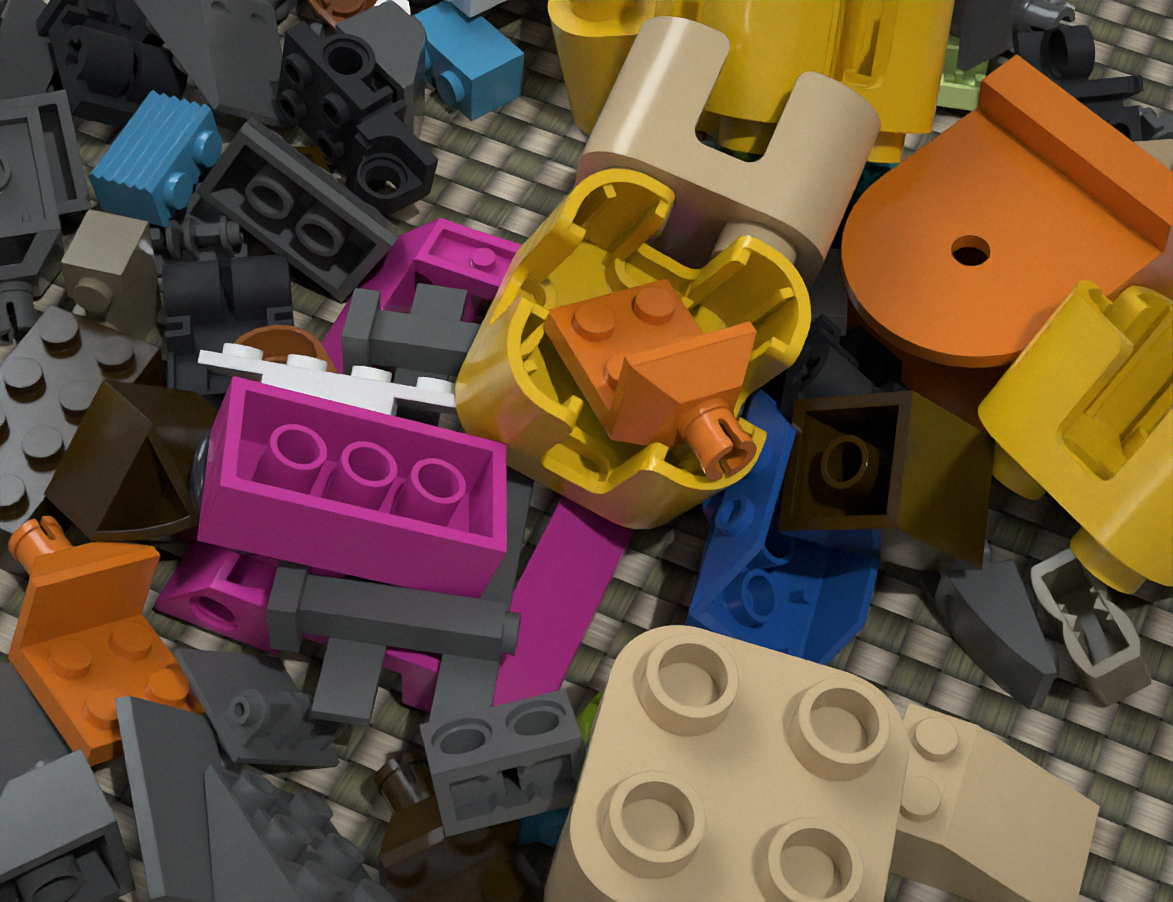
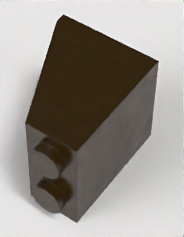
(889, 480)

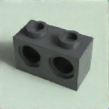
(504, 761)

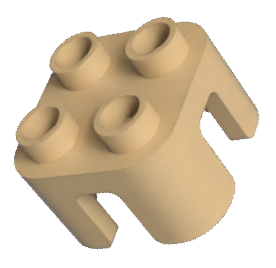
(784, 199)
(732, 779)

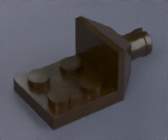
(427, 866)

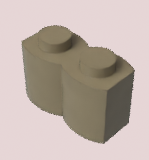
(1092, 627)

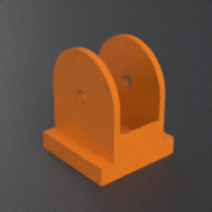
(993, 229)

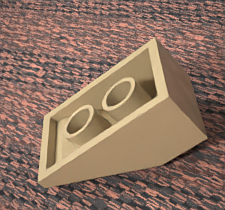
(987, 817)

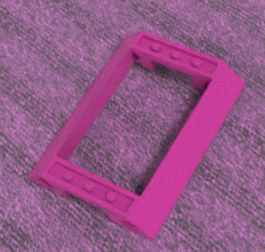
(563, 577)

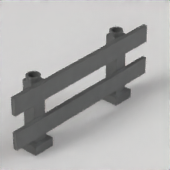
(371, 615)

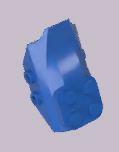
(770, 584)

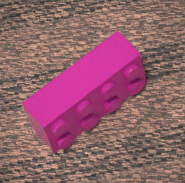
(354, 491)

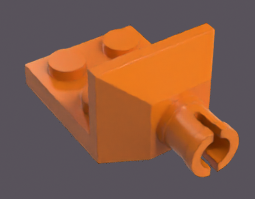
(657, 373)
(87, 638)

